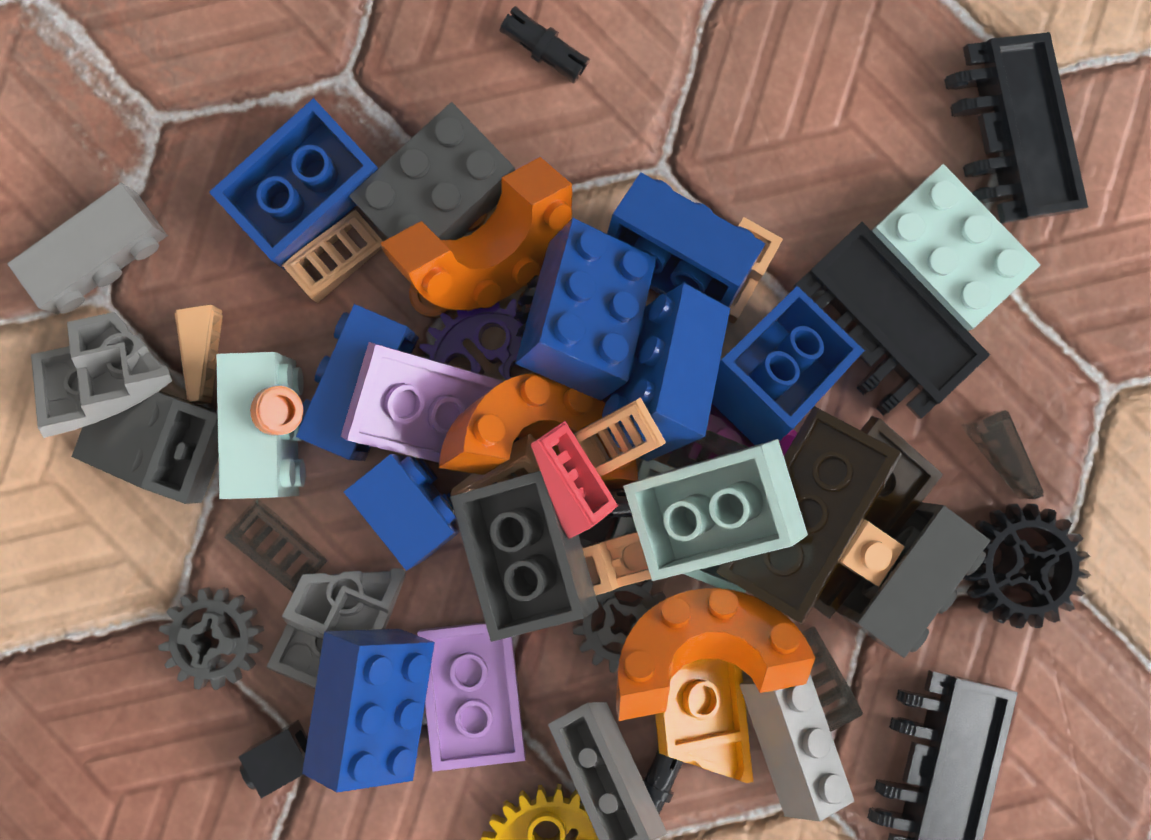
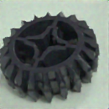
(1045, 595)

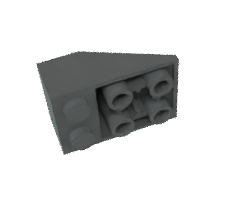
(156, 446)

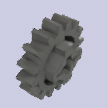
(603, 633)
(192, 635)

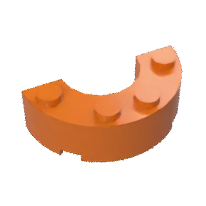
(499, 254)
(513, 409)
(708, 626)

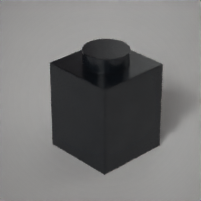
(275, 760)

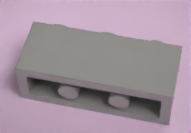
(88, 250)
(798, 750)
(606, 774)

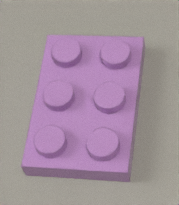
(409, 401)
(472, 699)

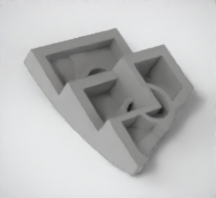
(94, 376)
(331, 604)

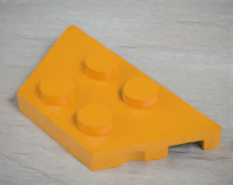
(707, 719)

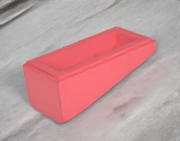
(579, 492)

